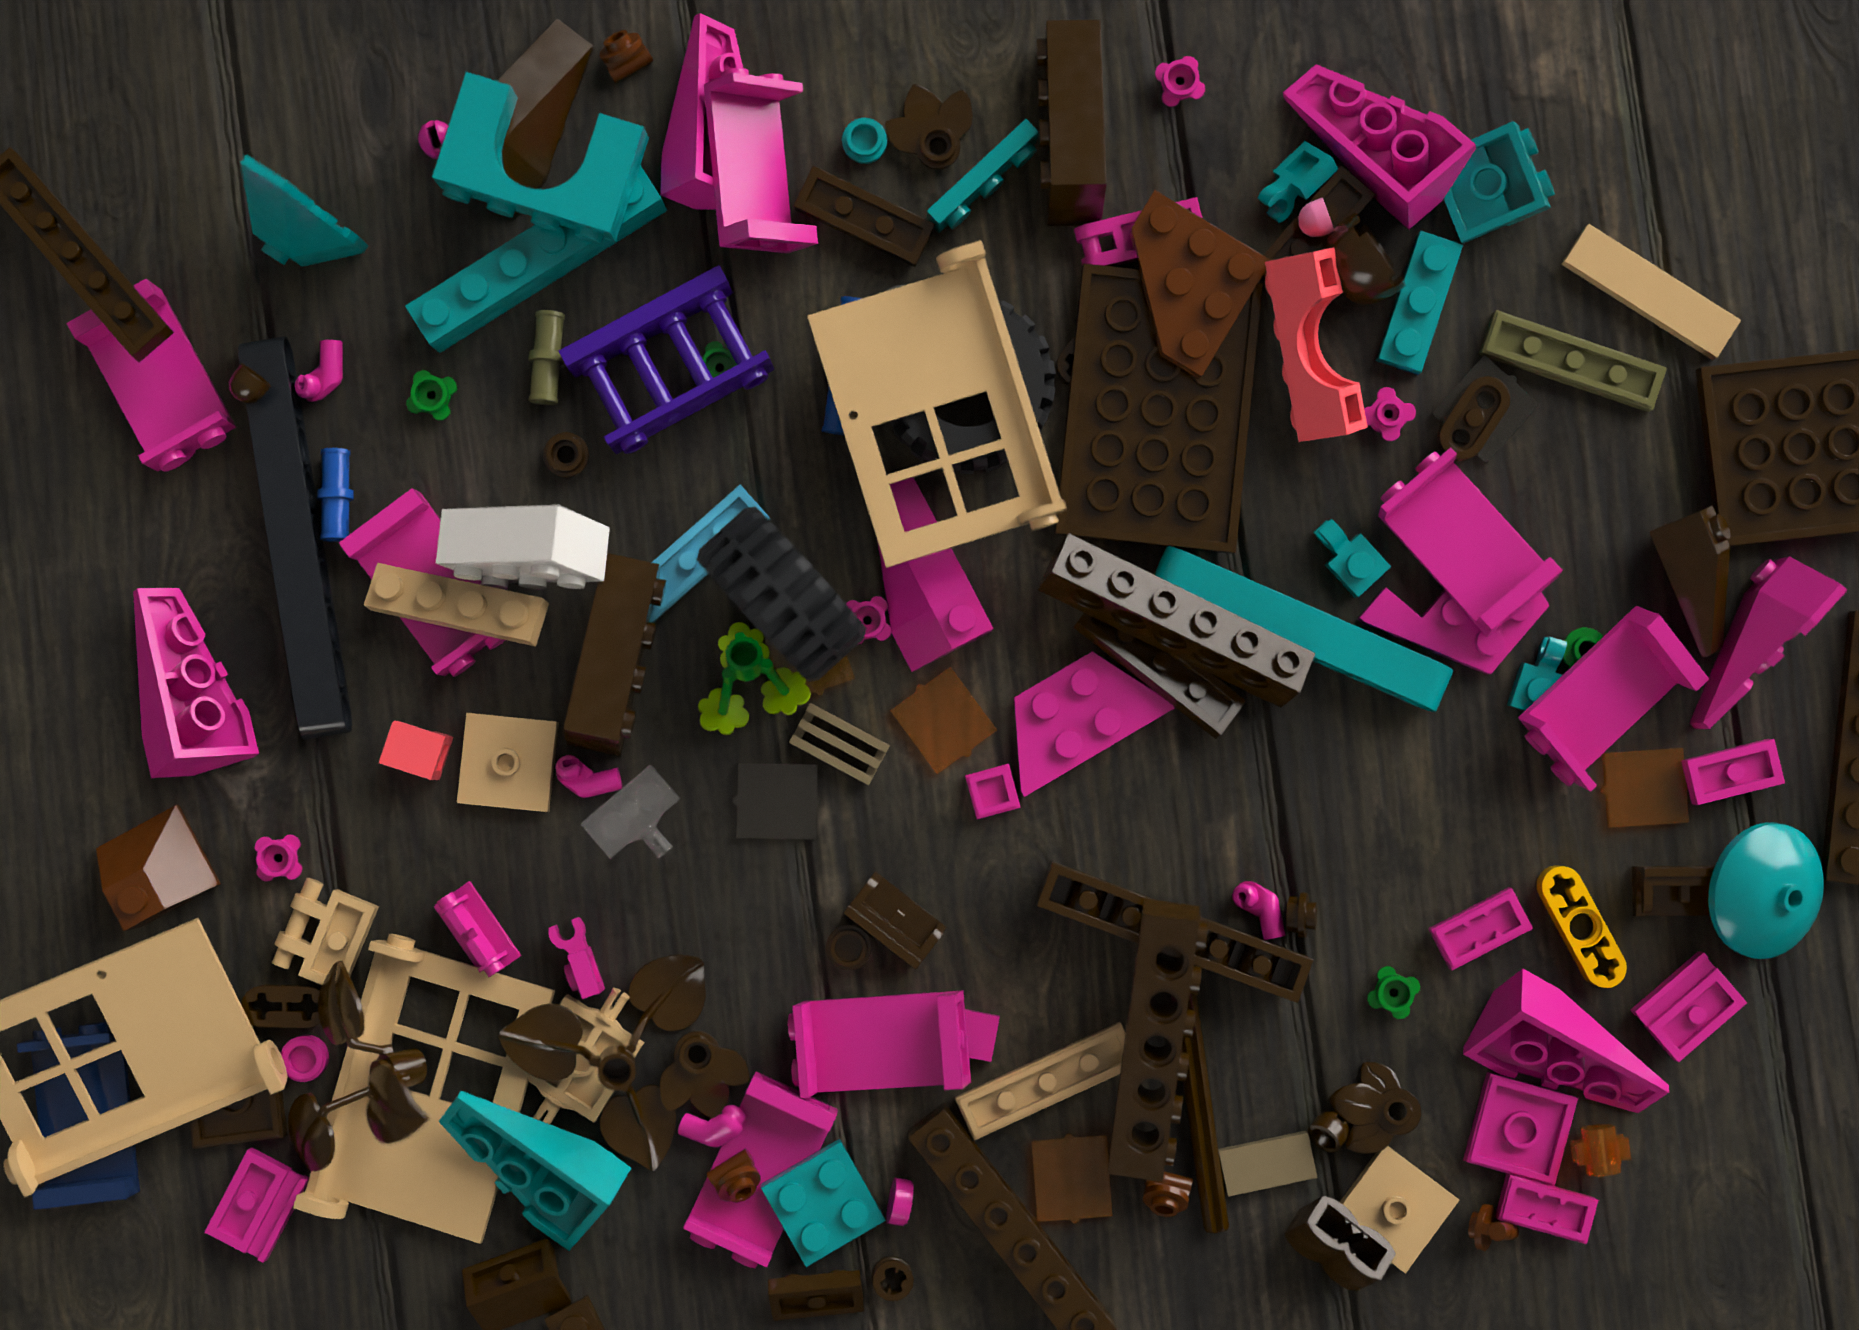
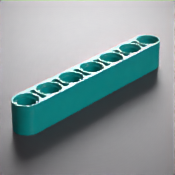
(1333, 640)

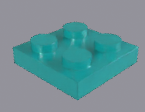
(822, 1202)

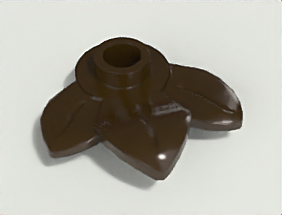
(931, 121)
(702, 1081)
(1368, 1109)

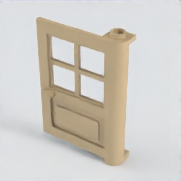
(920, 352)
(177, 1032)
(429, 1173)

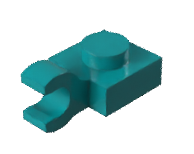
(1297, 175)
(1354, 561)
(1537, 678)

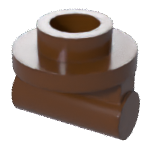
(624, 54)
(735, 1178)
(1168, 1196)
(1484, 1228)

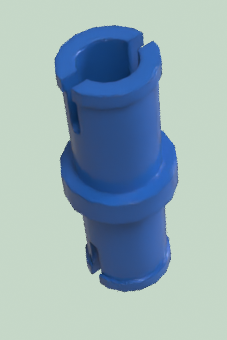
(335, 494)

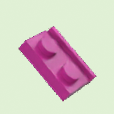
(1688, 1006)
(256, 1205)

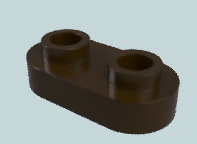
(1472, 419)

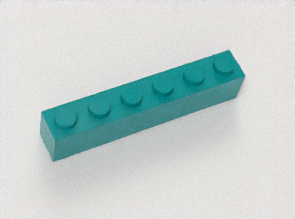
(518, 272)

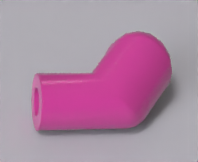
(326, 376)
(583, 780)
(715, 1131)

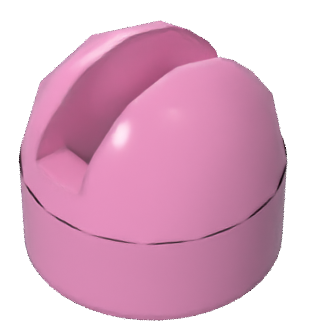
(1315, 219)

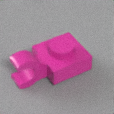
(583, 970)

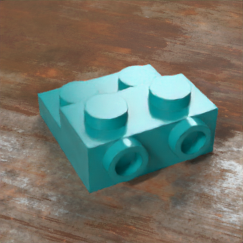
(1498, 184)

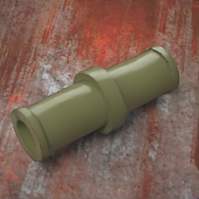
(546, 357)

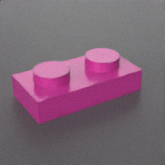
(1733, 771)

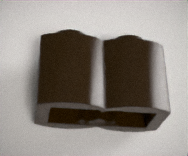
(1347, 1251)

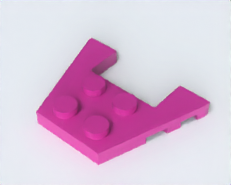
(1449, 629)

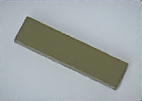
(1572, 361)

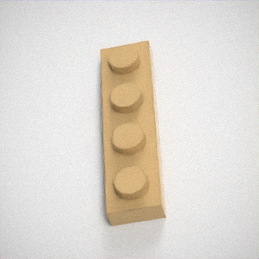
(456, 604)

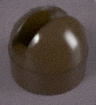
(247, 384)
(1328, 1131)

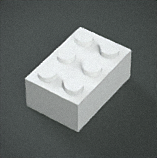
(523, 546)

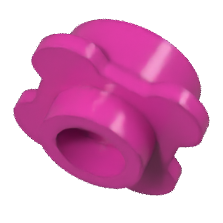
(1182, 68)
(1401, 412)
(876, 610)
(266, 862)

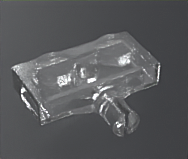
(633, 815)

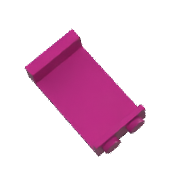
(751, 162)
(165, 394)
(408, 538)
(1465, 542)
(1608, 693)
(880, 1042)
(778, 1134)

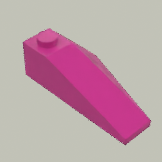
(1387, 146)
(686, 149)
(929, 597)
(1775, 609)
(185, 703)
(1548, 1036)

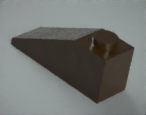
(1698, 567)

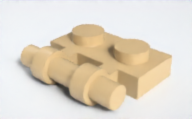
(338, 936)

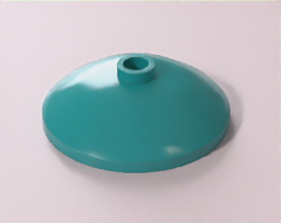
(1766, 890)

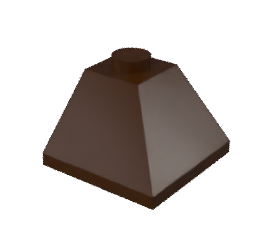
(154, 869)

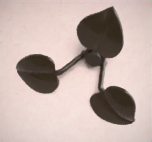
(547, 1044)
(391, 1108)

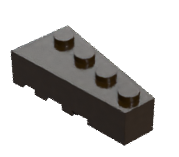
(612, 656)

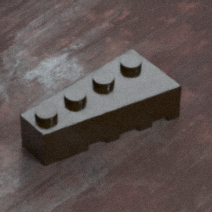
(1073, 121)

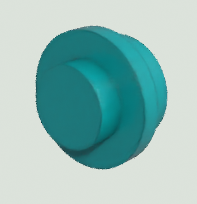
(864, 140)

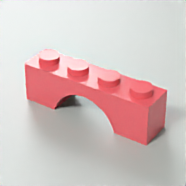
(1320, 398)

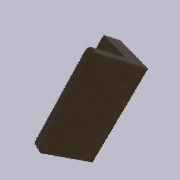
(515, 1286)

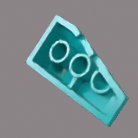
(292, 222)
(551, 1171)

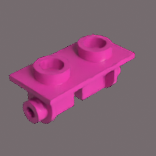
(477, 930)

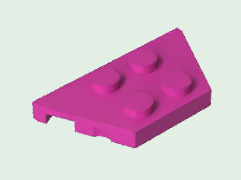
(1078, 717)

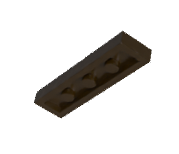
(1182, 684)

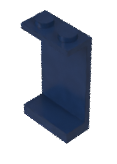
(59, 1108)

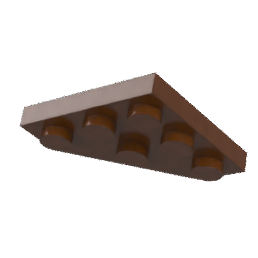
(1191, 280)

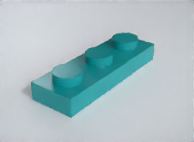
(984, 177)
(1419, 303)

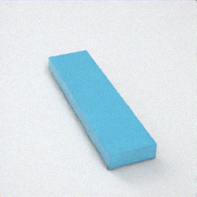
(679, 561)

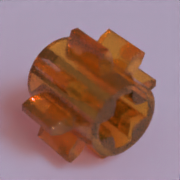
(1600, 1150)

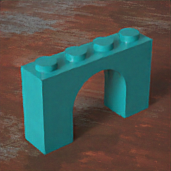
(588, 202)

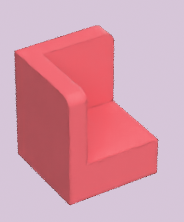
(416, 750)

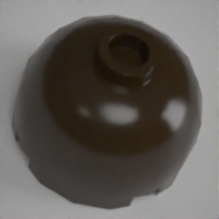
(1362, 263)

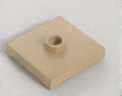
(507, 762)
(1399, 1204)

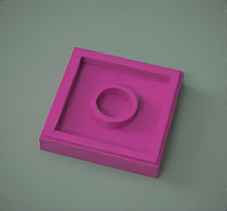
(1520, 1129)

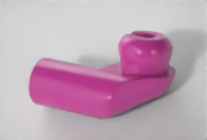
(1262, 904)

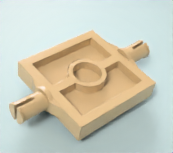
(582, 1088)

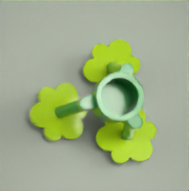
(745, 659)

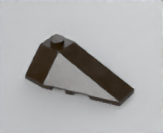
(545, 83)

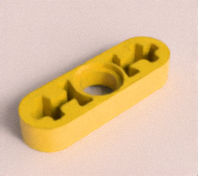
(1587, 961)

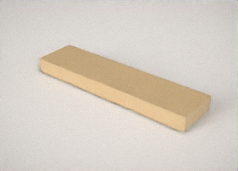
(1651, 292)
(1043, 1082)

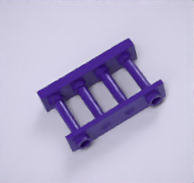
(669, 316)

